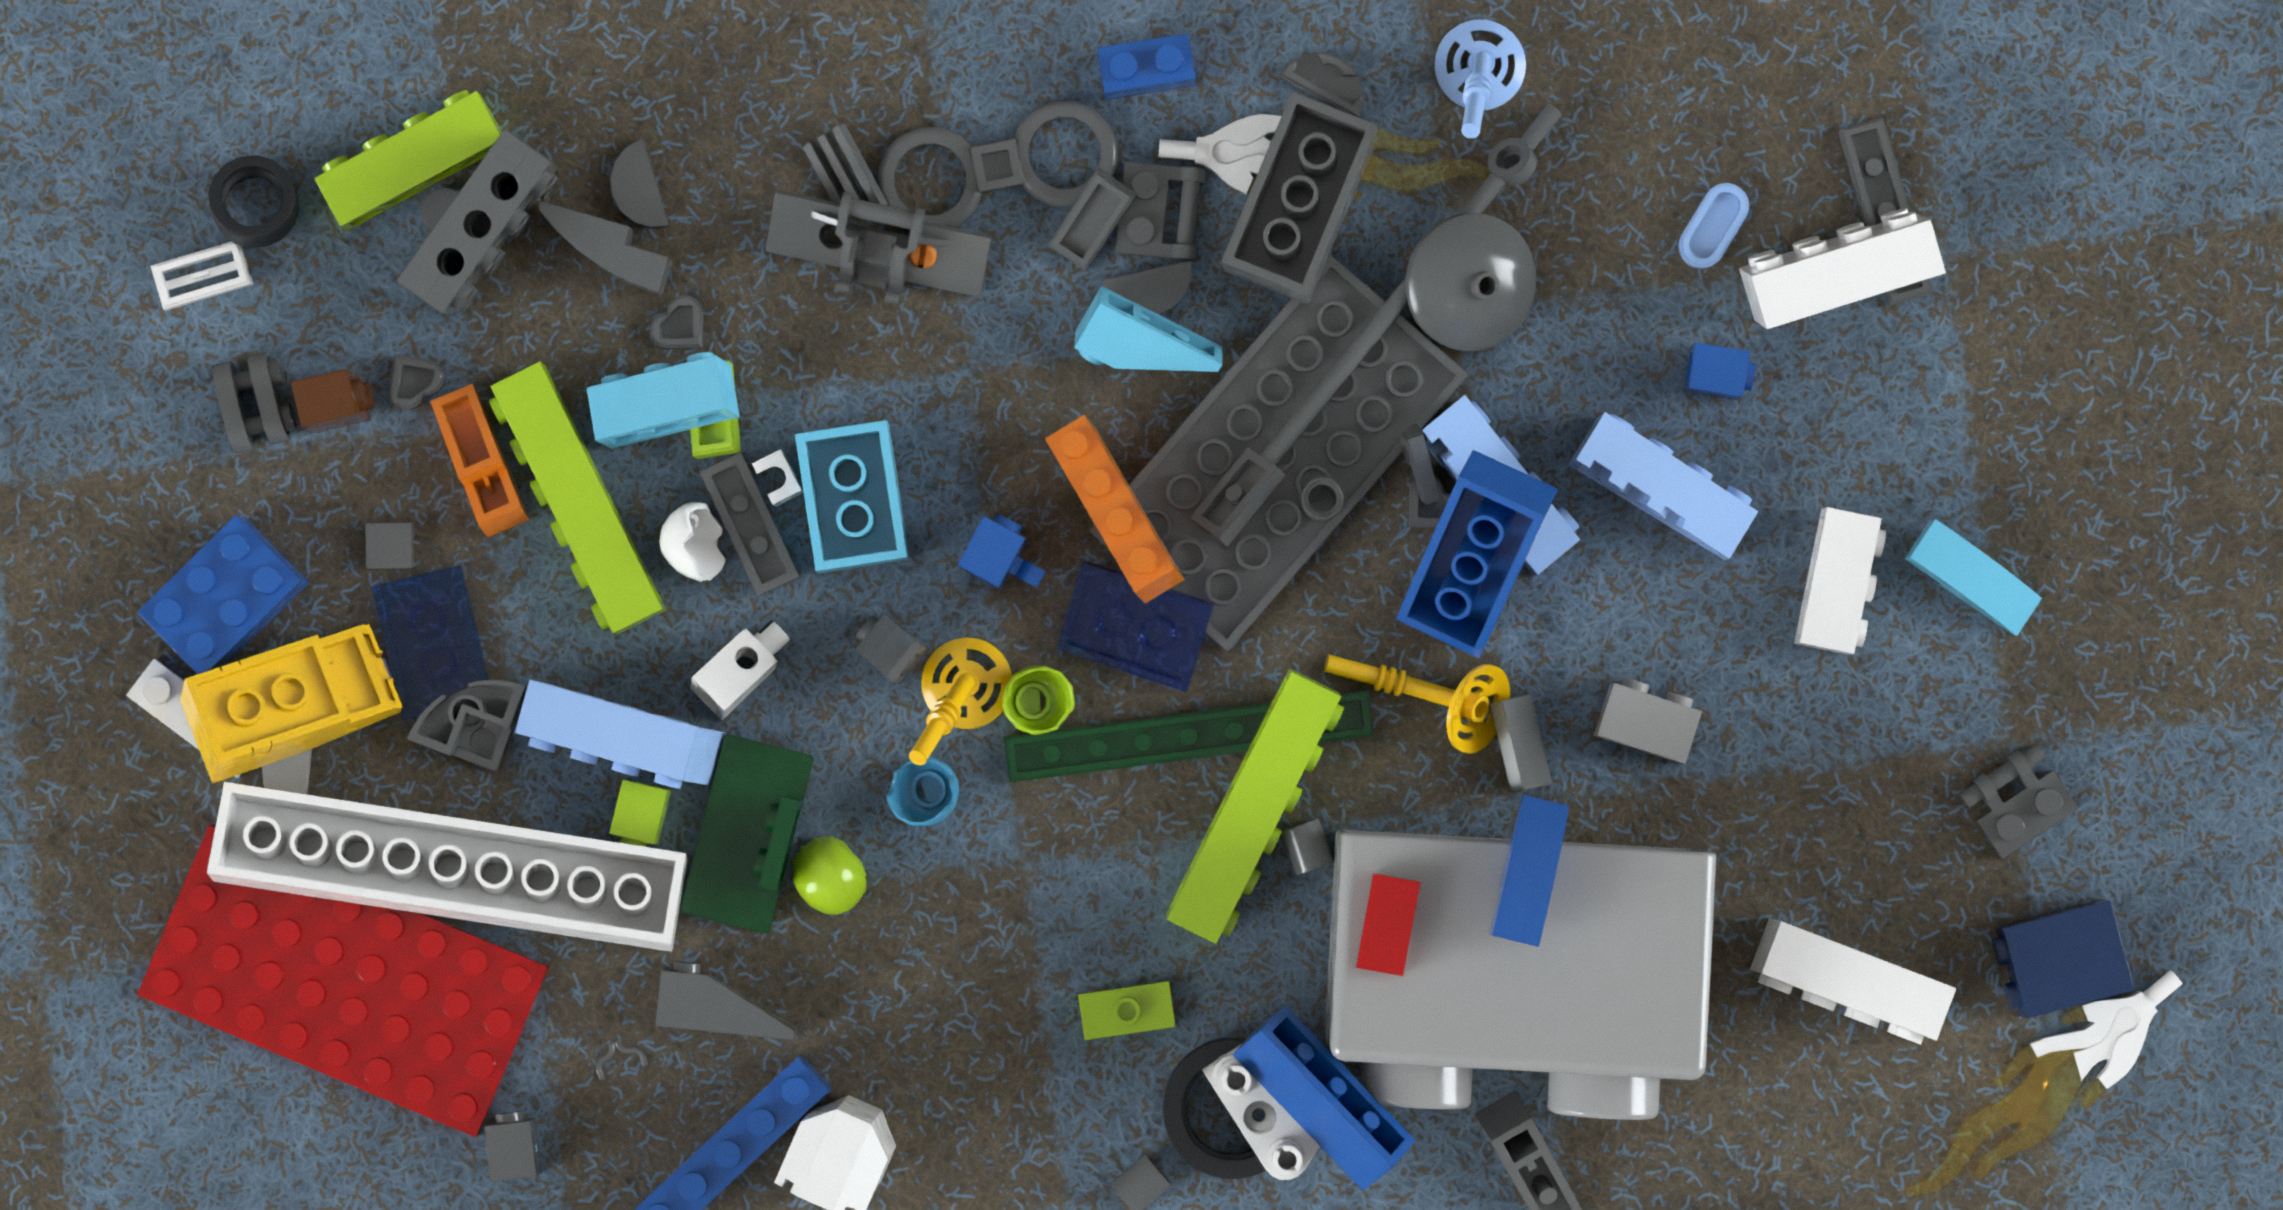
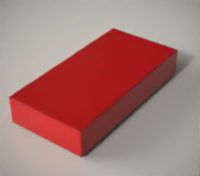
(1388, 924)

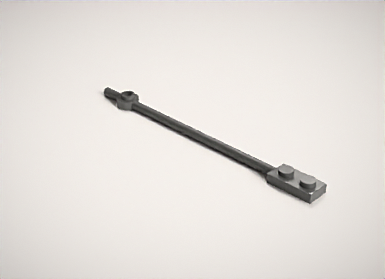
(1256, 475)

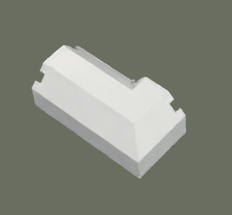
(838, 1155)

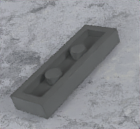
(749, 524)

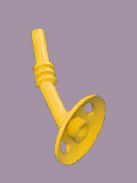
(965, 684)
(1461, 702)

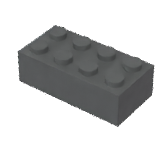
(1300, 197)

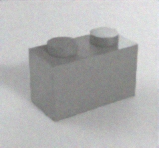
(1647, 721)

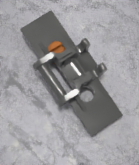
(875, 257)

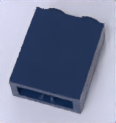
(2062, 959)

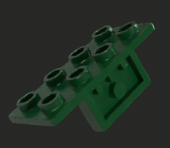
(747, 833)

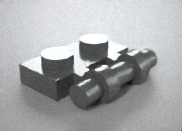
(2025, 813)

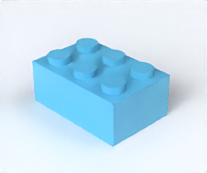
(852, 496)

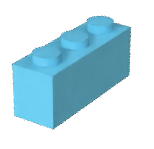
(662, 400)

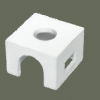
(791, 487)

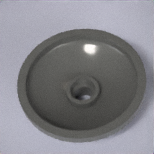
(1447, 275)

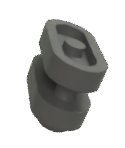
(275, 417)

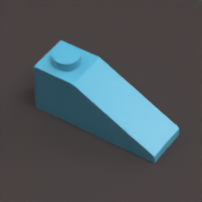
(1137, 338)

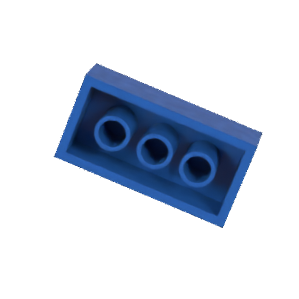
(1476, 553)

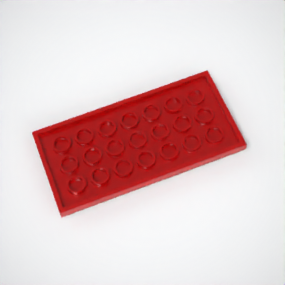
(349, 991)

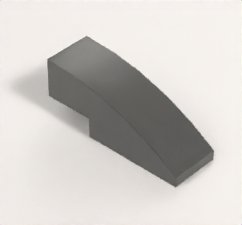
(610, 248)

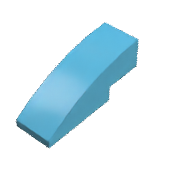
(1973, 576)

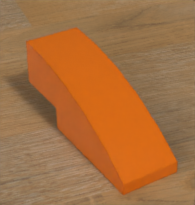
(479, 460)

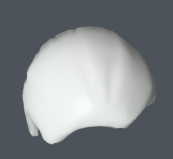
(691, 541)

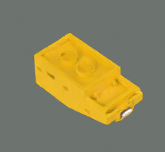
(288, 700)

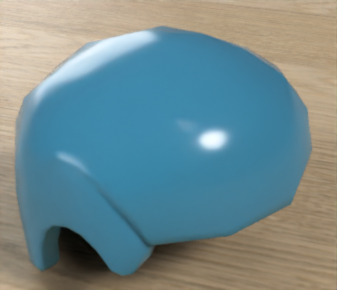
(940, 790)

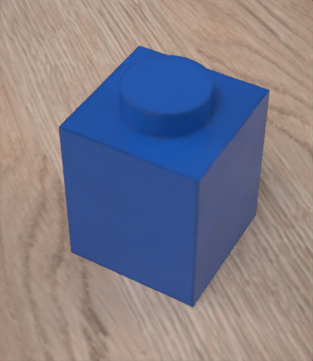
(1718, 371)

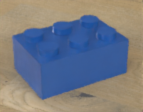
(223, 596)

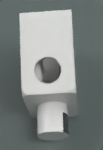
(724, 683)

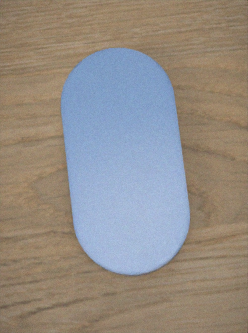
(1713, 225)

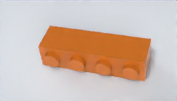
(1114, 509)

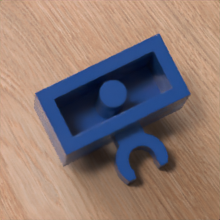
(996, 552)

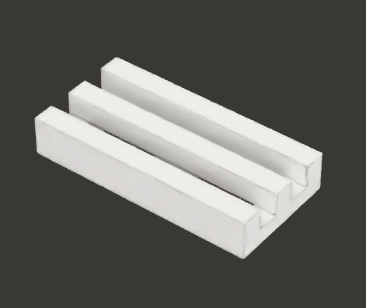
(239, 264)

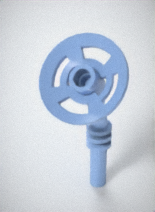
(1481, 87)

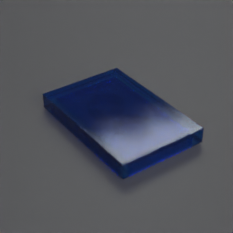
(1122, 632)
(429, 637)

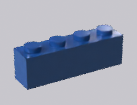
(1324, 1097)

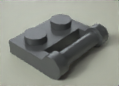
(1143, 223)

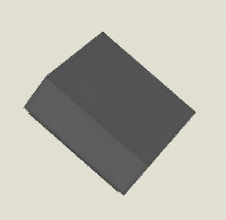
(389, 545)

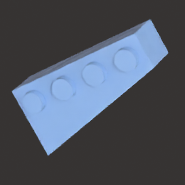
(1466, 429)
(1663, 485)

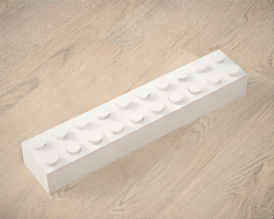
(447, 866)

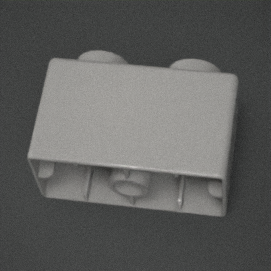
(1598, 1005)

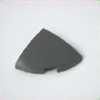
(472, 722)

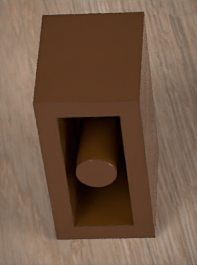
(332, 400)

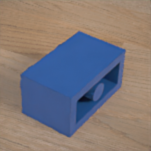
(1146, 66)

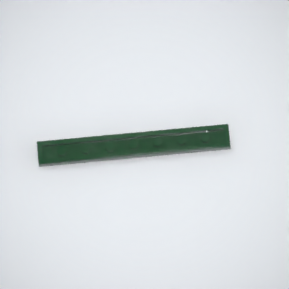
(1160, 740)

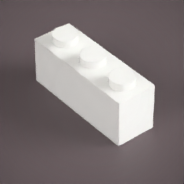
(1840, 581)

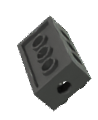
(428, 271)

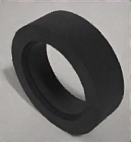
(1182, 1137)

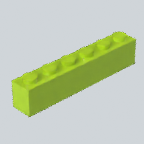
(577, 498)
(1254, 805)

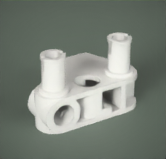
(1276, 1139)

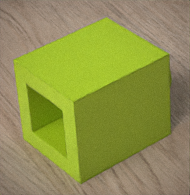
(640, 813)

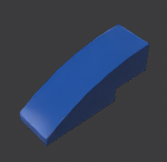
(1530, 871)

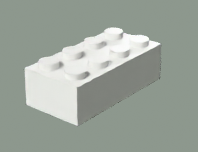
(1841, 269)
(1859, 981)

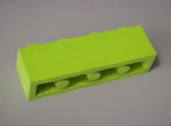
(410, 160)

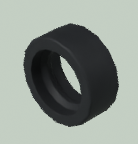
(238, 171)

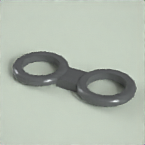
(1000, 163)

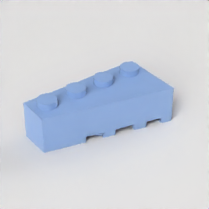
(619, 734)

